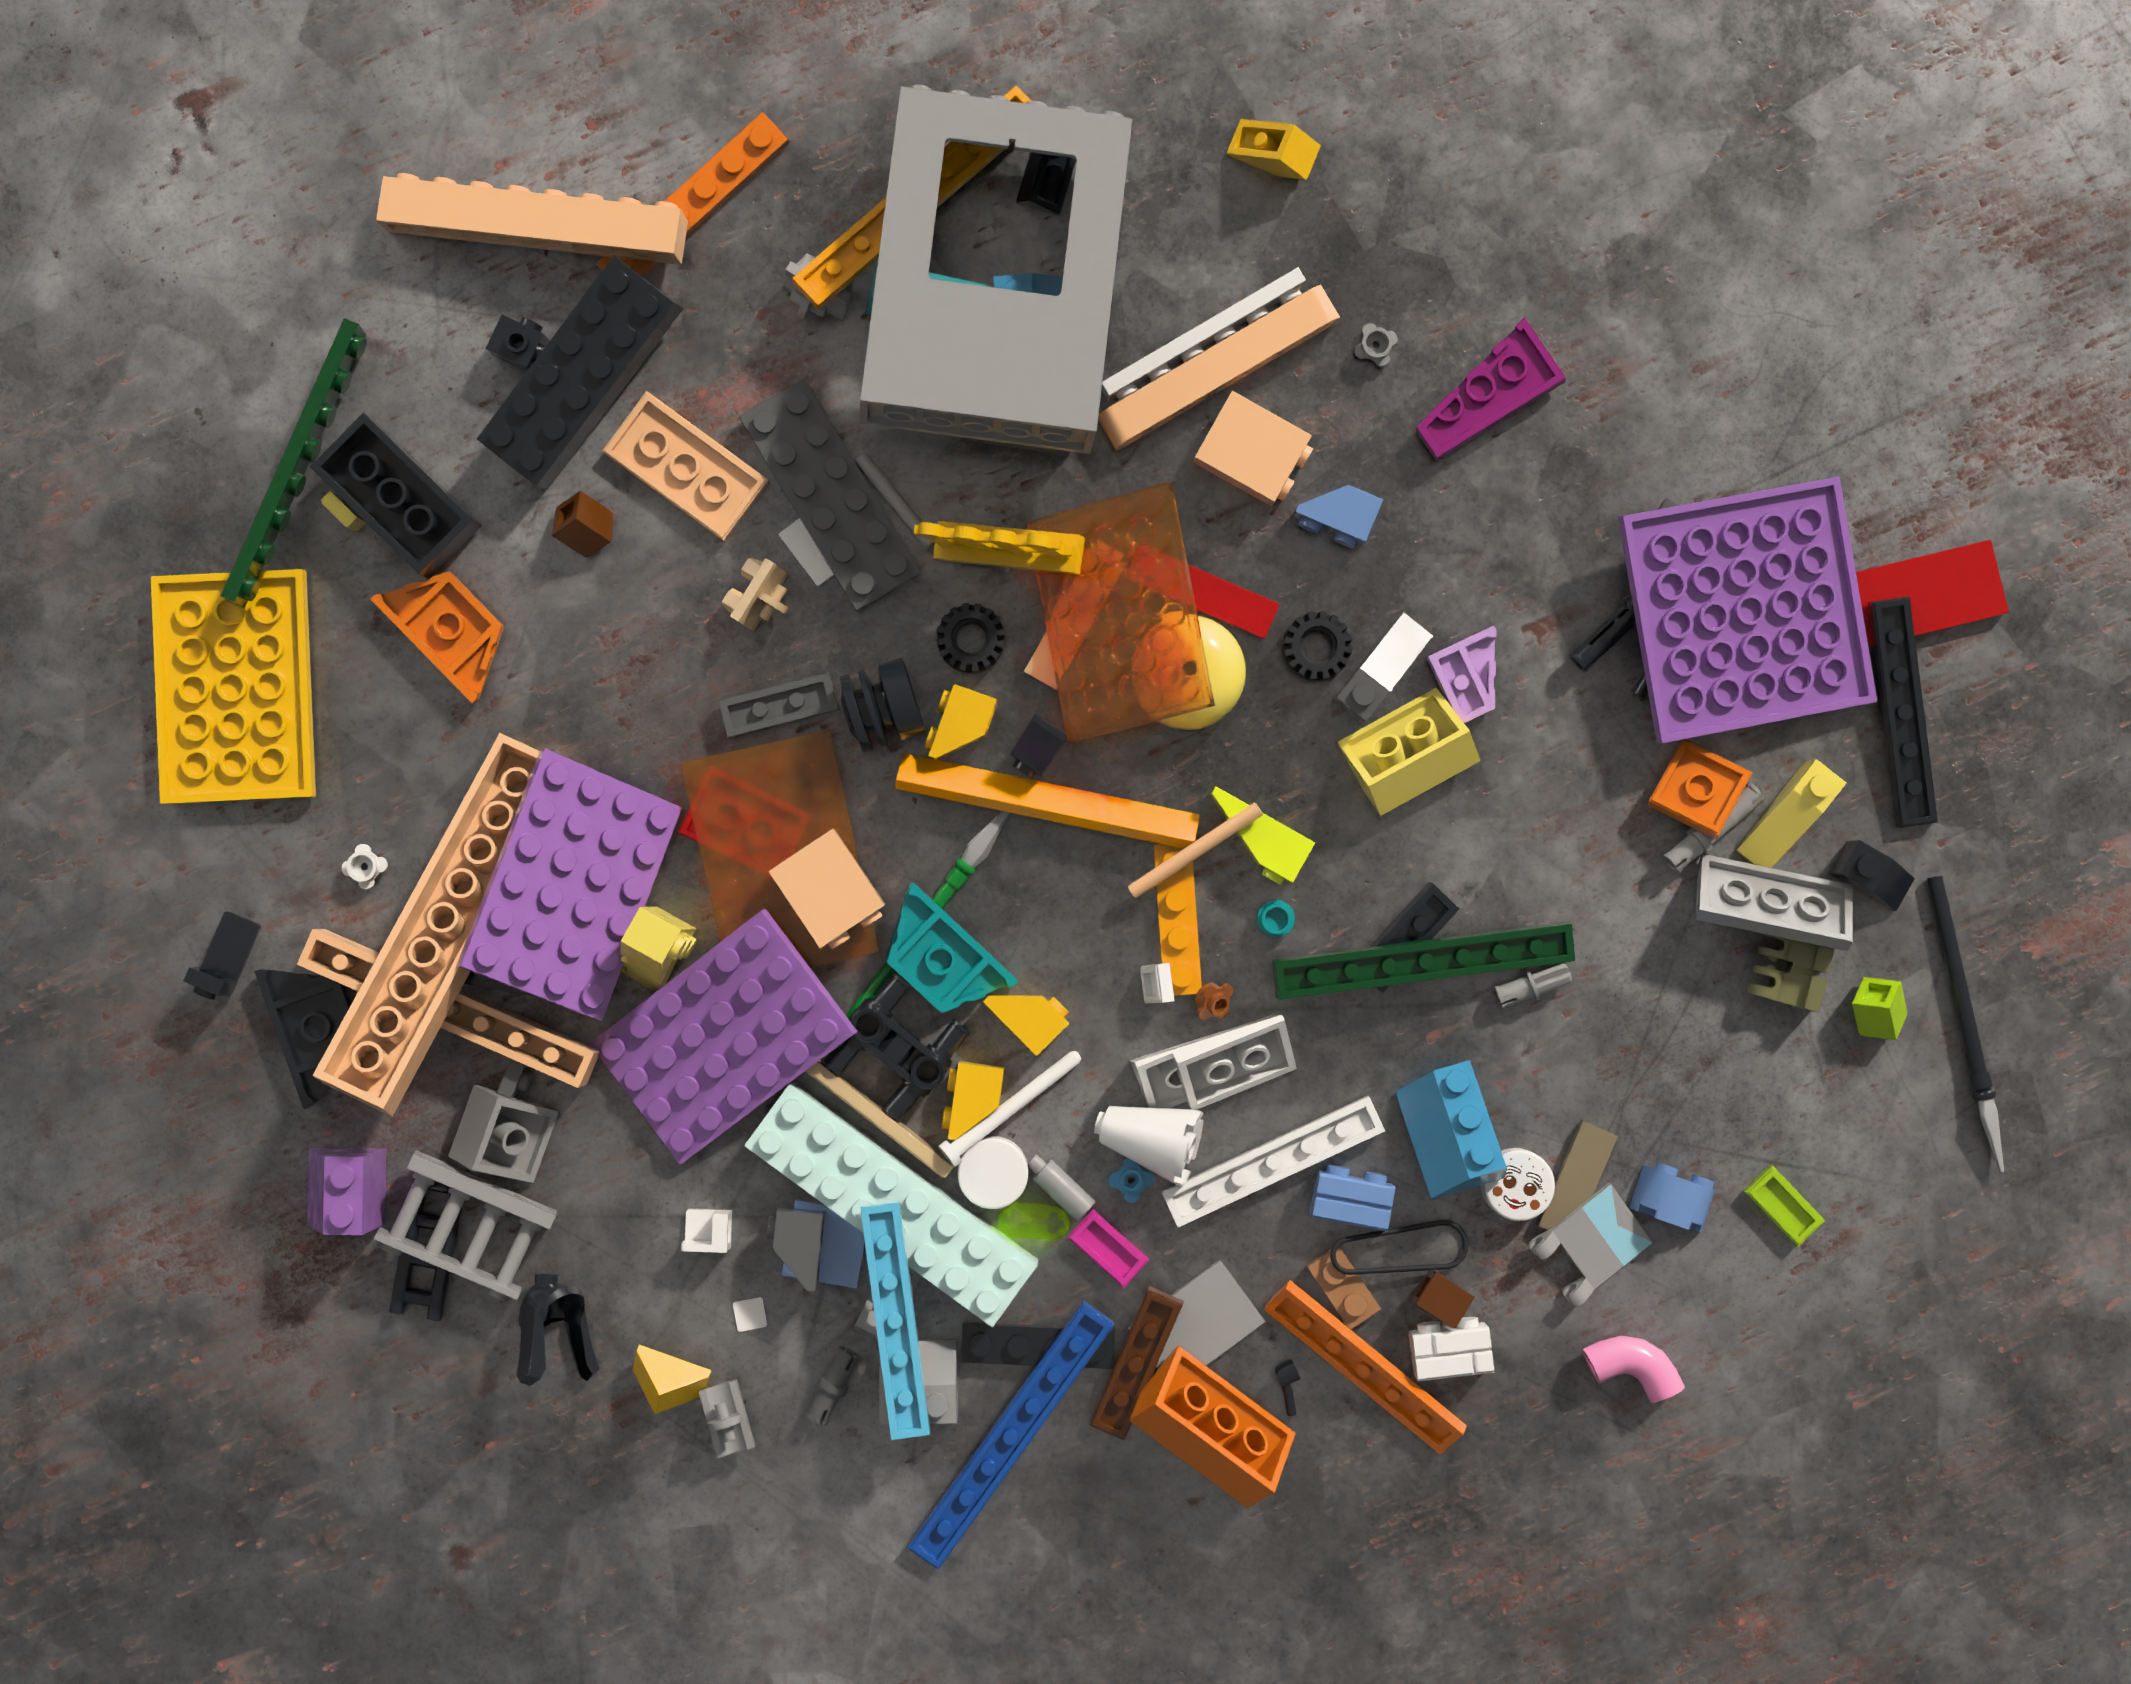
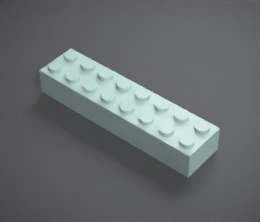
(853, 1170)

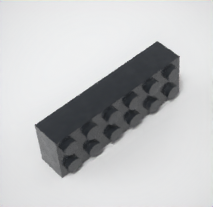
(579, 373)

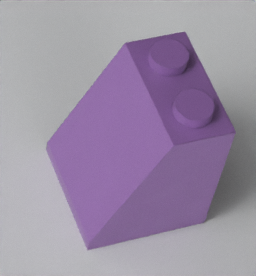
(346, 1190)

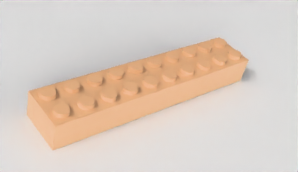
(417, 967)

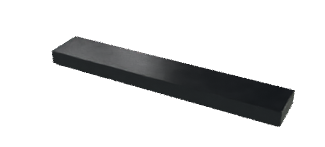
(1903, 712)

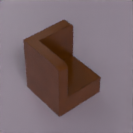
(583, 524)
(1442, 1299)

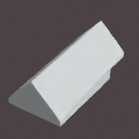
(1216, 1064)

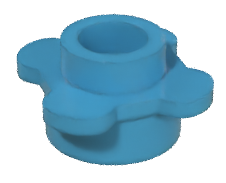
(1131, 1190)

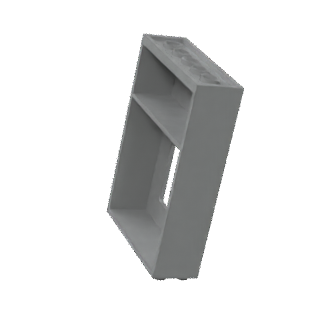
(984, 355)

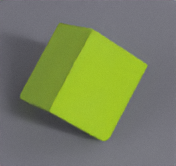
(1880, 1008)

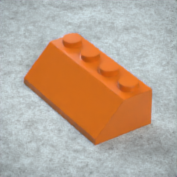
(1214, 1428)

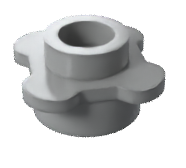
(1376, 334)

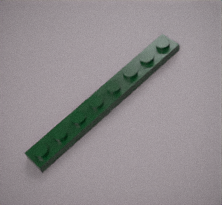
(289, 476)
(1423, 960)

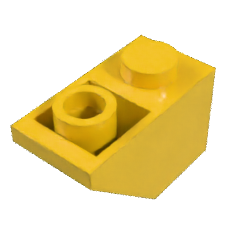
(963, 721)
(975, 1096)

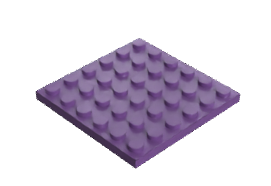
(1747, 609)

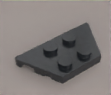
(305, 1018)

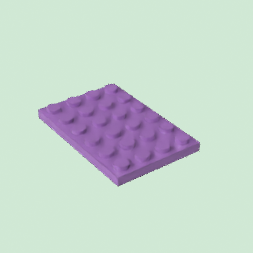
(569, 885)
(723, 1036)

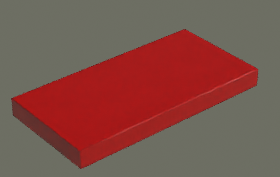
(1942, 587)

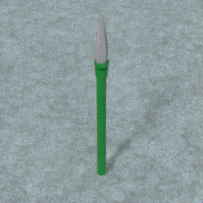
(974, 854)

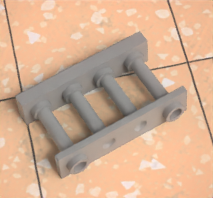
(461, 1187)

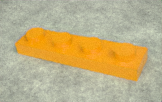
(1178, 924)

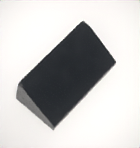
(1046, 182)

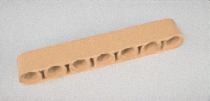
(1218, 367)

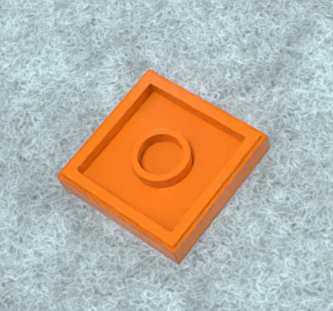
(1699, 788)

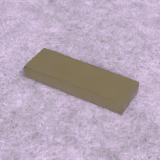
(1578, 1172)

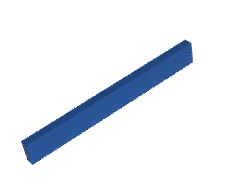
(1010, 1434)

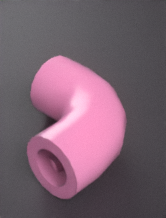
(1634, 1358)

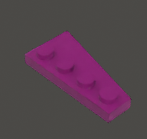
(1503, 384)

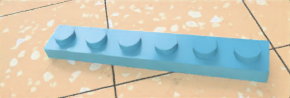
(895, 1320)

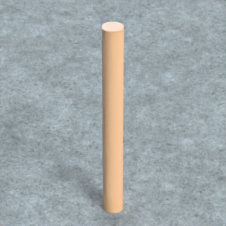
(1195, 850)

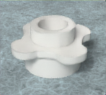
(353, 868)

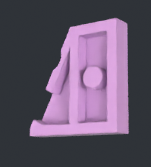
(1467, 674)

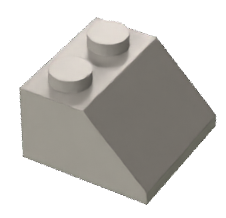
(503, 1134)
(940, 1381)

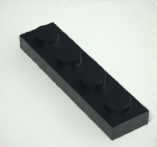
(1021, 1344)

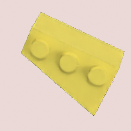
(654, 946)

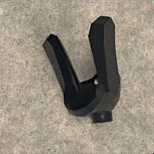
(546, 1304)

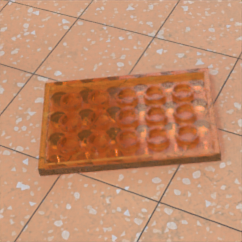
(1129, 623)
(757, 812)

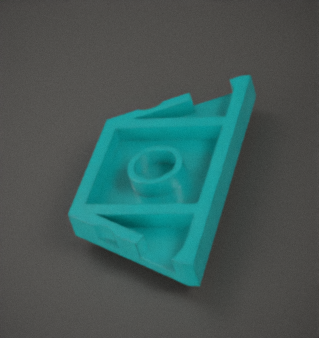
(941, 956)

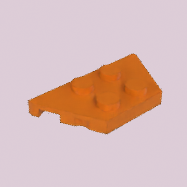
(447, 628)

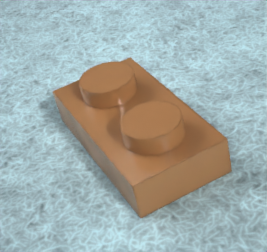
(1344, 1291)

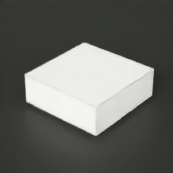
(1157, 983)

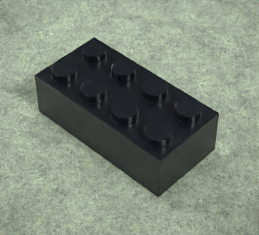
(395, 496)

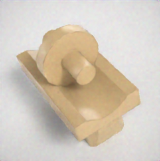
(761, 595)

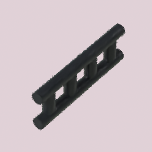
(436, 1298)

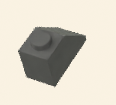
(799, 1242)

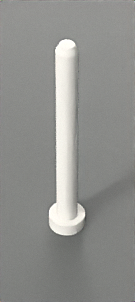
(1008, 1108)

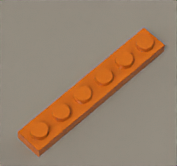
(720, 178)
(1365, 1367)

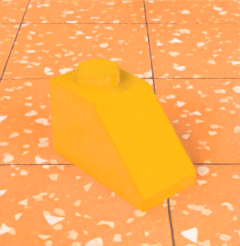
(1274, 148)
(1030, 1018)

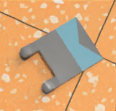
(1597, 1238)

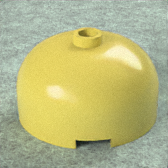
(1226, 676)

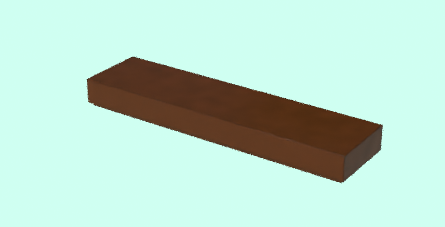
(1136, 1362)

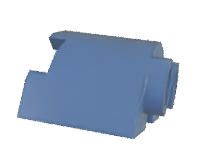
(1673, 1198)

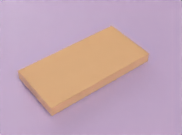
(685, 466)

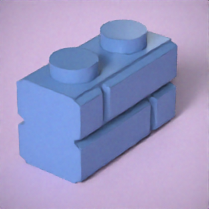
(1352, 1199)

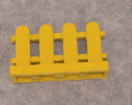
(1004, 546)

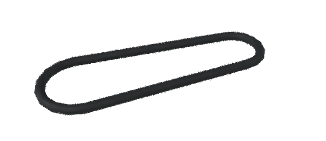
(1400, 1268)

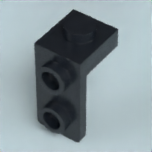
(224, 957)

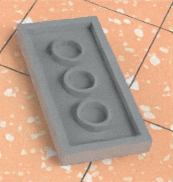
(1774, 902)

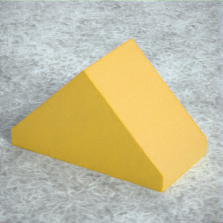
(668, 1379)

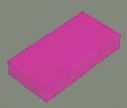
(1108, 1248)

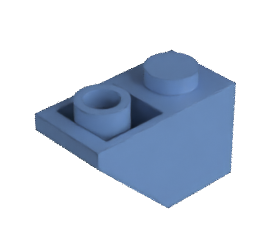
(1342, 512)

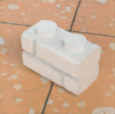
(1450, 1351)

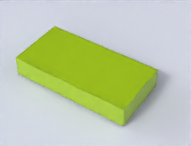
(1783, 1205)

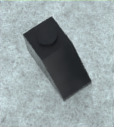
(1037, 747)
(1872, 873)

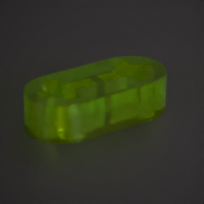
(1034, 1230)

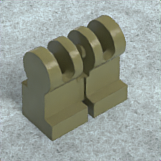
(1798, 985)

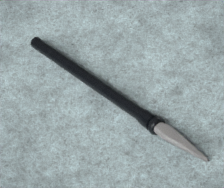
(1979, 1075)

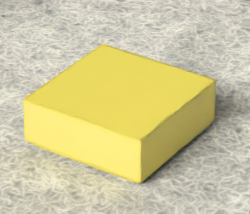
(342, 511)

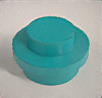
(1275, 918)

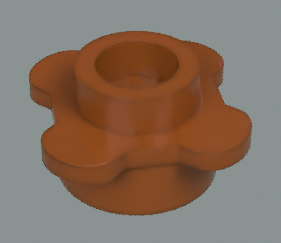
(1213, 1000)

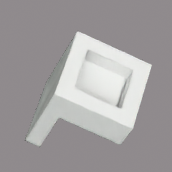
(707, 1231)

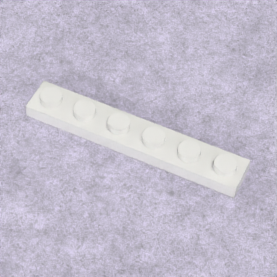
(1216, 328)
(1273, 1161)

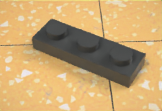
(778, 705)

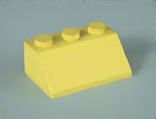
(1409, 751)

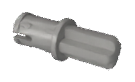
(1533, 985)

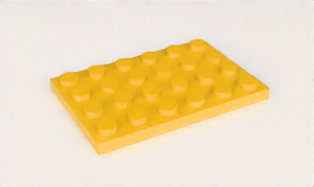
(233, 689)

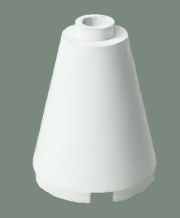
(1153, 1137)

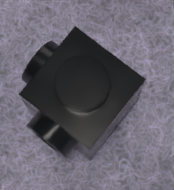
(517, 341)

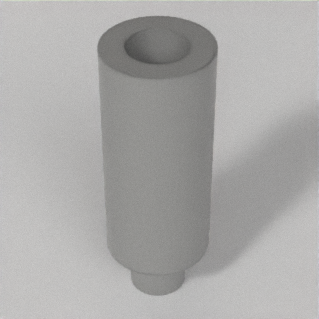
(1060, 1187)

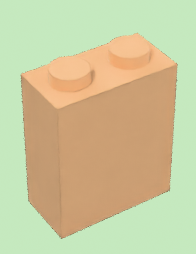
(1253, 449)
(828, 890)

